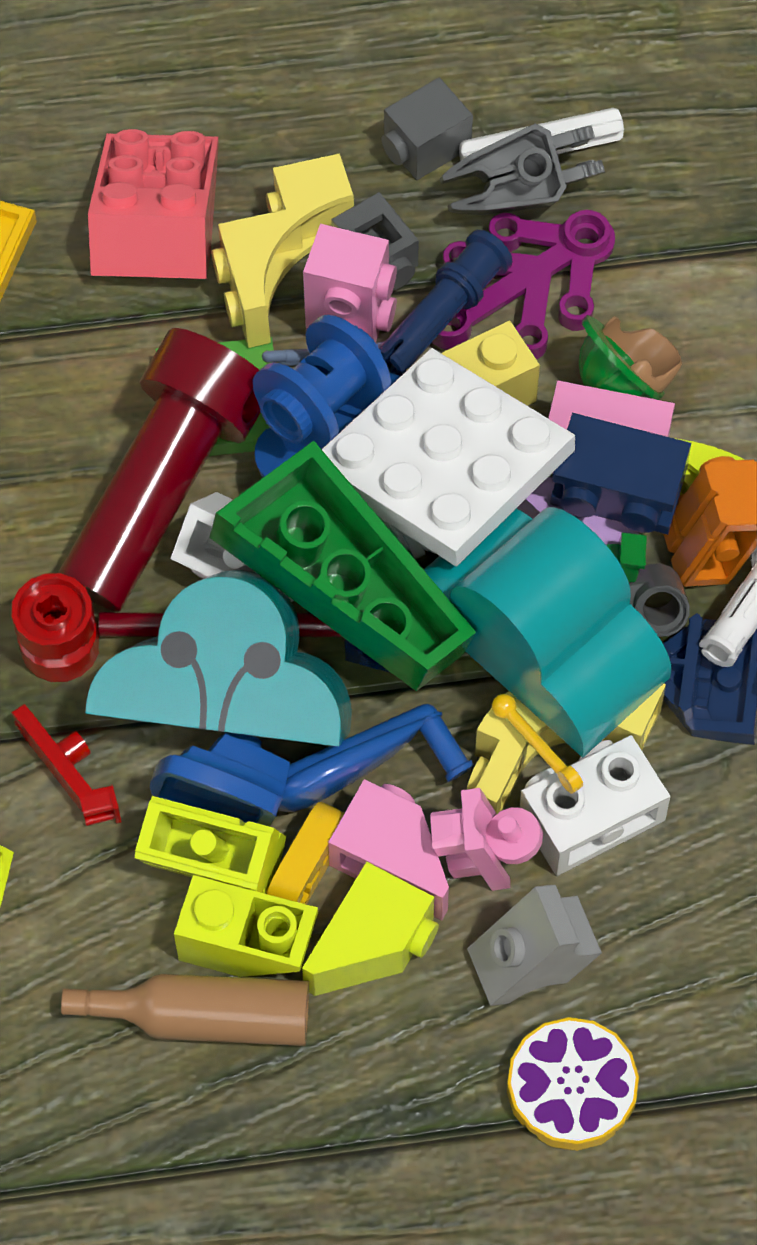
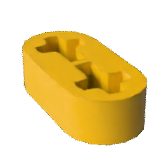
(307, 856)

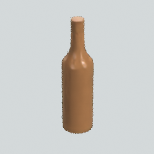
(204, 1008)

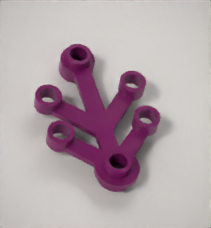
(533, 274)

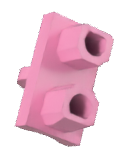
(479, 838)

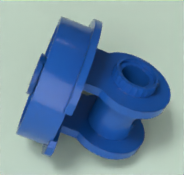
(320, 392)

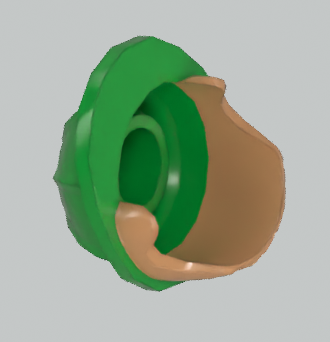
(627, 361)

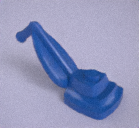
(253, 784)

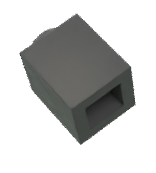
(426, 128)

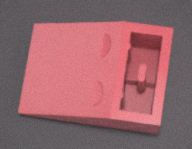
(153, 205)

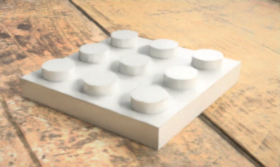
(447, 455)

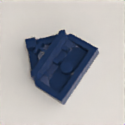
(711, 698)

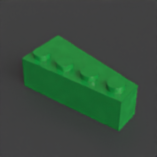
(343, 565)

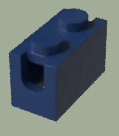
(621, 475)

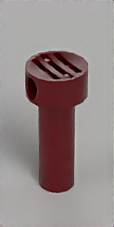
(198, 397)

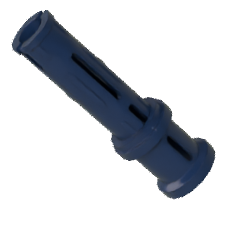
(457, 288)

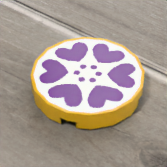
(572, 1083)

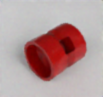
(55, 627)

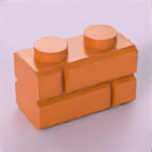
(715, 523)

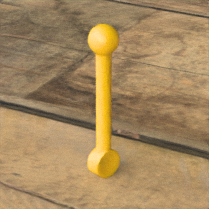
(505, 707)

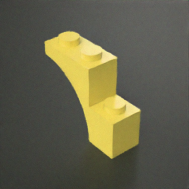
(265, 247)

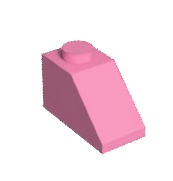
(393, 835)

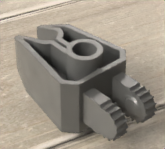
(522, 171)

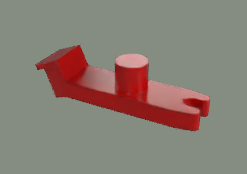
(60, 757)

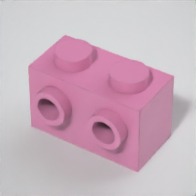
(350, 279)

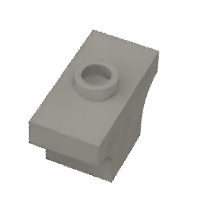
(534, 946)

